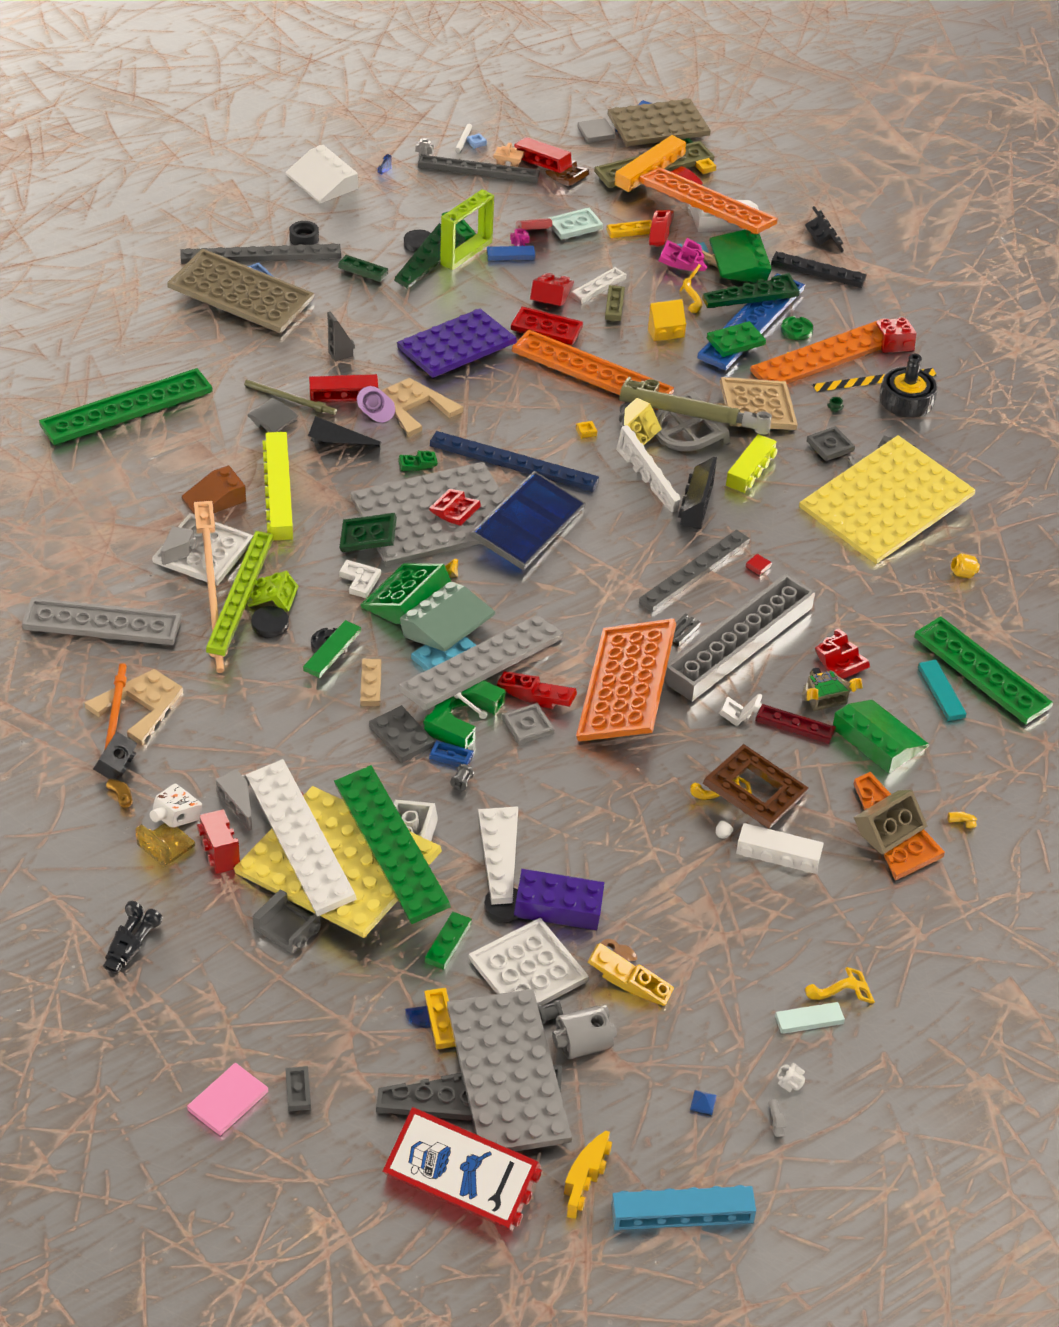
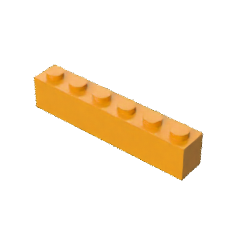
(659, 156)

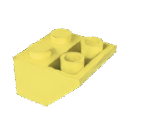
(641, 420)

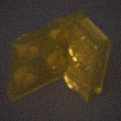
(163, 843)

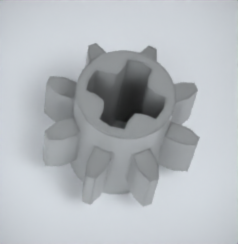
(424, 147)

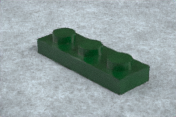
(363, 268)

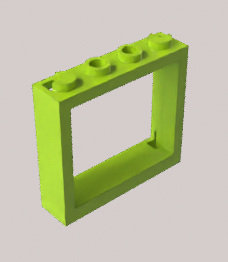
(453, 258)

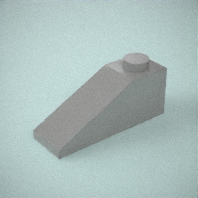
(234, 792)

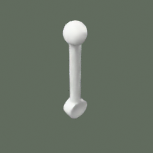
(482, 714)

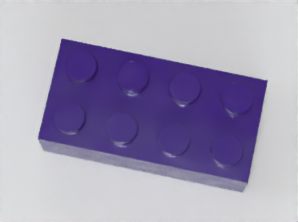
(559, 899)

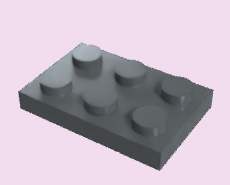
(401, 733)

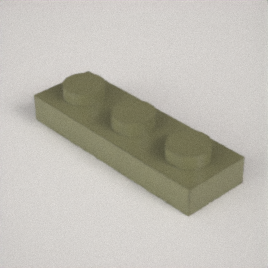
(614, 303)

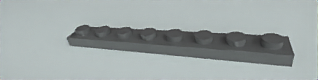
(694, 571)

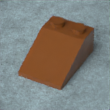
(220, 487)

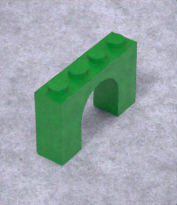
(448, 729)

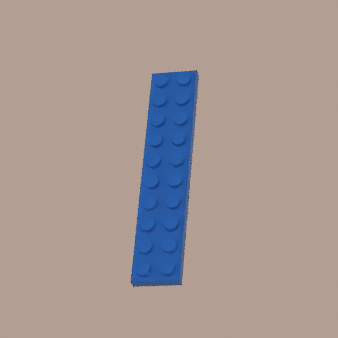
(759, 314)

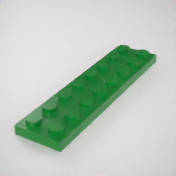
(983, 670)

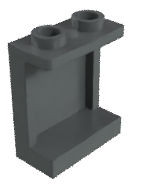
(285, 923)

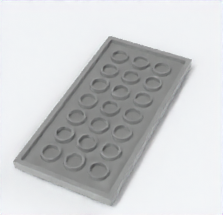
(508, 1070)

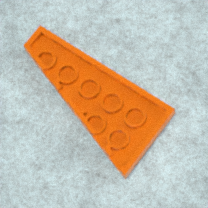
(912, 853)

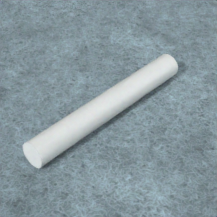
(463, 138)

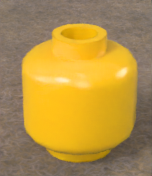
(965, 565)

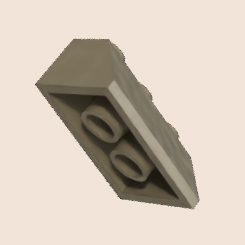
(891, 821)

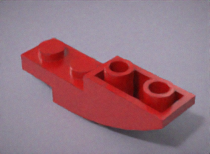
(660, 227)
(531, 690)

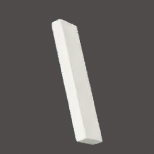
(598, 285)

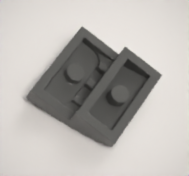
(273, 415)

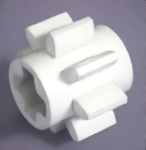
(791, 1077)

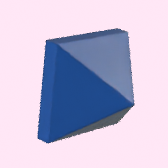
(703, 1102)

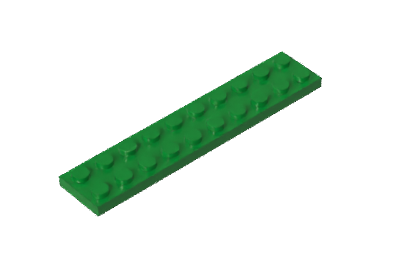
(125, 406)
(392, 845)

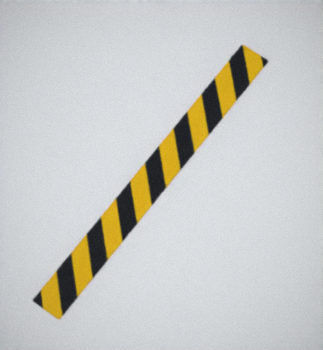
(857, 381)

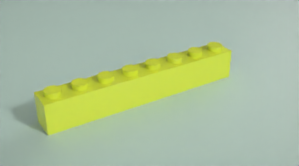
(278, 486)

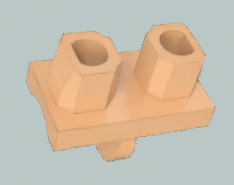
(510, 154)

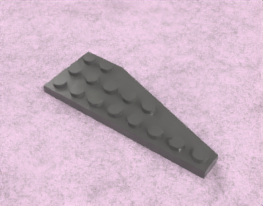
(437, 1097)

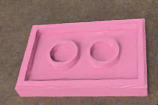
(227, 1099)

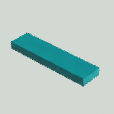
(942, 690)

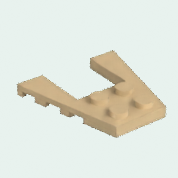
(410, 394)
(150, 690)

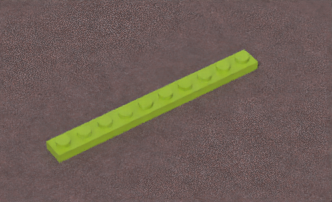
(239, 594)

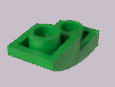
(421, 461)

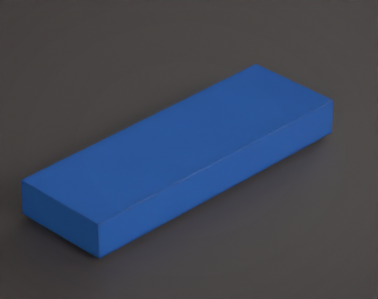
(498, 253)

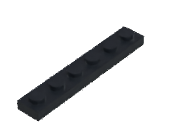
(819, 269)

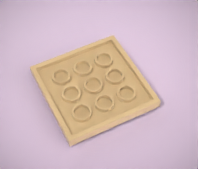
(760, 396)

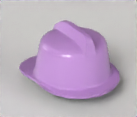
(376, 404)

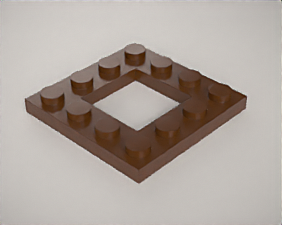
(768, 813)

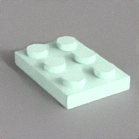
(575, 223)

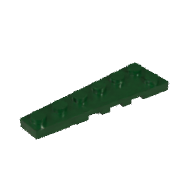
(424, 258)
(778, 287)

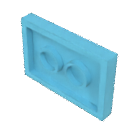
(429, 657)

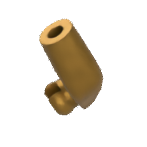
(123, 791)

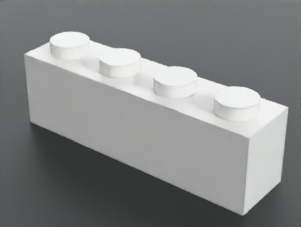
(779, 848)

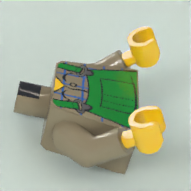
(828, 689)

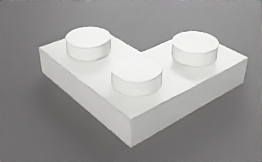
(363, 577)

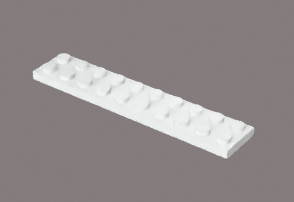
(301, 838)

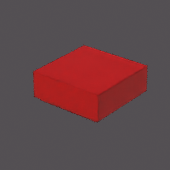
(758, 564)

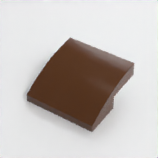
(570, 175)

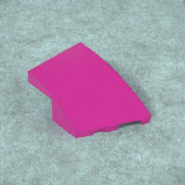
(683, 257)

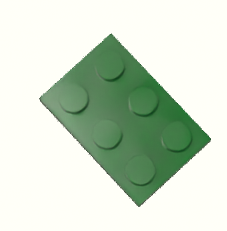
(736, 339)

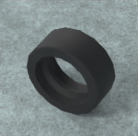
(304, 227)

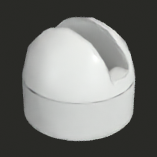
(723, 830)

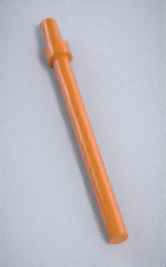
(119, 682)

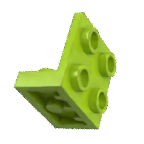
(276, 587)

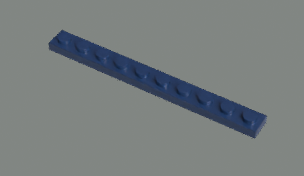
(514, 461)

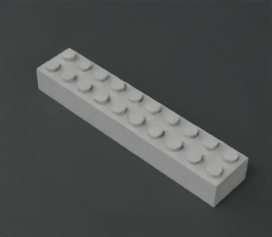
(738, 637)

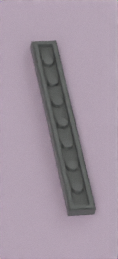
(478, 168)

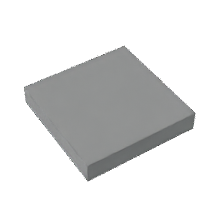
(596, 130)
(528, 723)

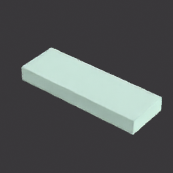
(809, 1017)

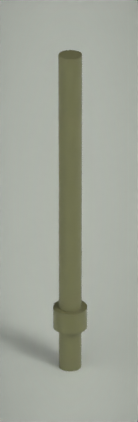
(318, 406)

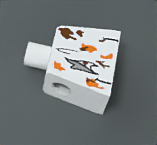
(175, 807)

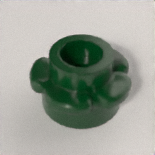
(835, 404)

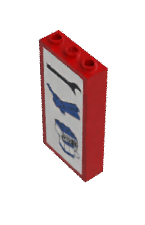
(463, 1169)

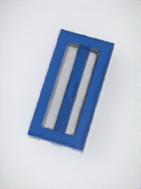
(451, 756)

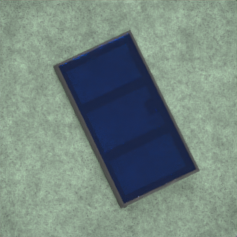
(528, 520)

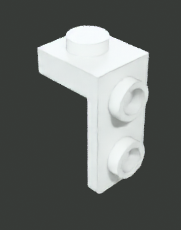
(736, 713)

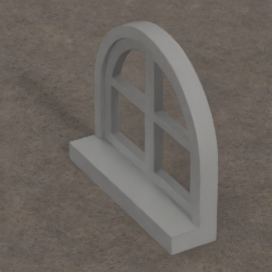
(718, 429)

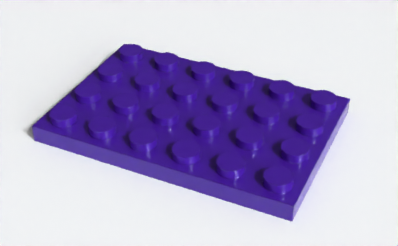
(456, 342)

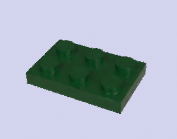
(368, 532)

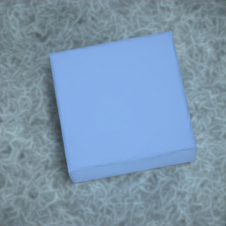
(476, 141)

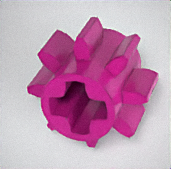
(519, 237)

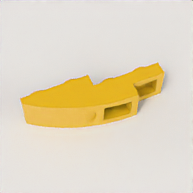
(630, 978)
(584, 1170)

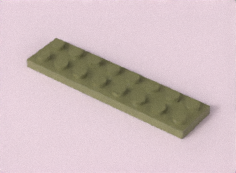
(694, 152)

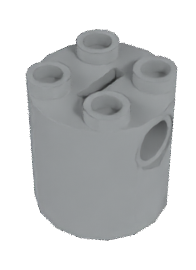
(584, 1032)

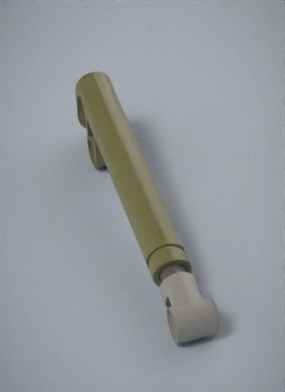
(649, 392)

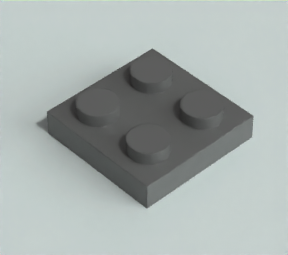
(830, 443)

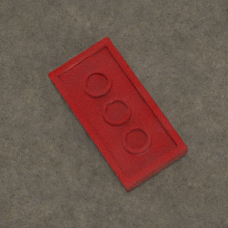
(550, 325)

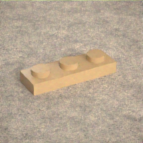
(370, 682)

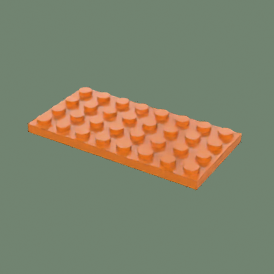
(626, 680)

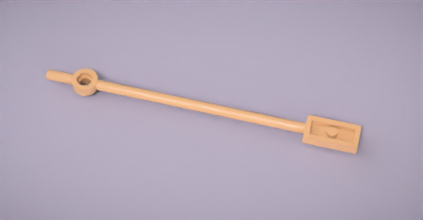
(205, 524)

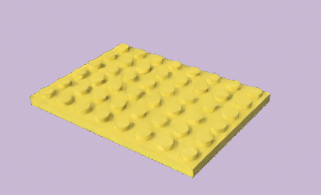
(887, 499)
(271, 869)

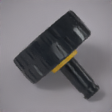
(908, 389)

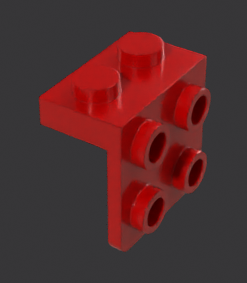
(897, 335)

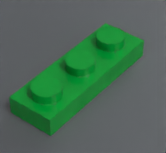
(448, 940)

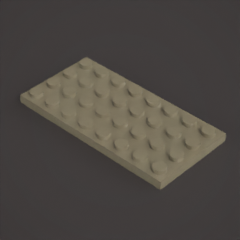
(241, 290)

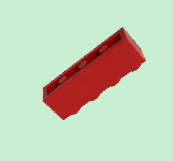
(544, 155)
(339, 388)

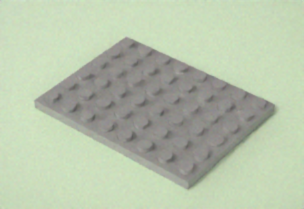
(419, 530)

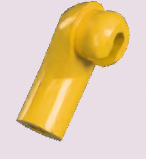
(962, 817)

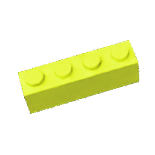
(751, 463)

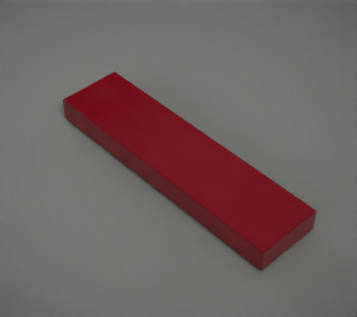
(795, 723)

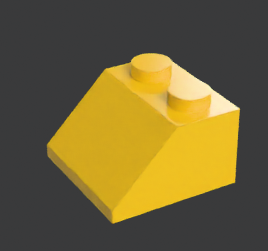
(667, 320)

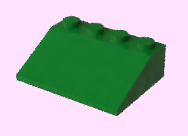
(741, 256)
(406, 590)
(878, 734)

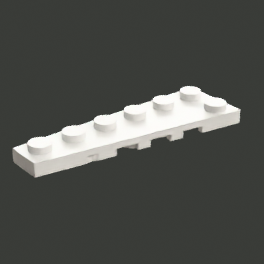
(635, 452)
(498, 838)

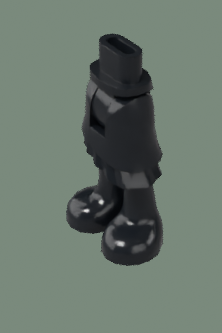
(126, 944)

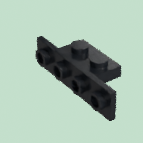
(820, 230)

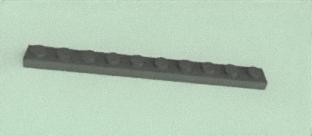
(270, 253)

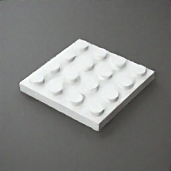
(226, 546)
(529, 960)

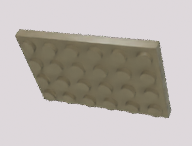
(658, 121)

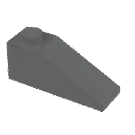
(339, 343)

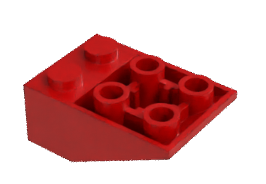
(551, 289)

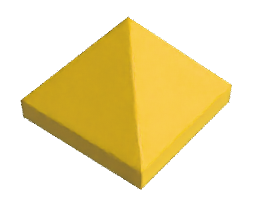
(452, 568)

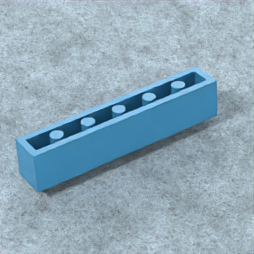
(683, 1207)

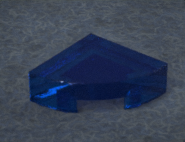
(386, 164)
(418, 1016)

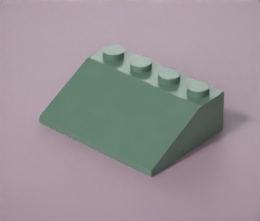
(445, 617)

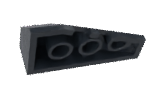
(332, 433)

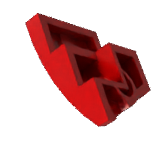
(841, 655)

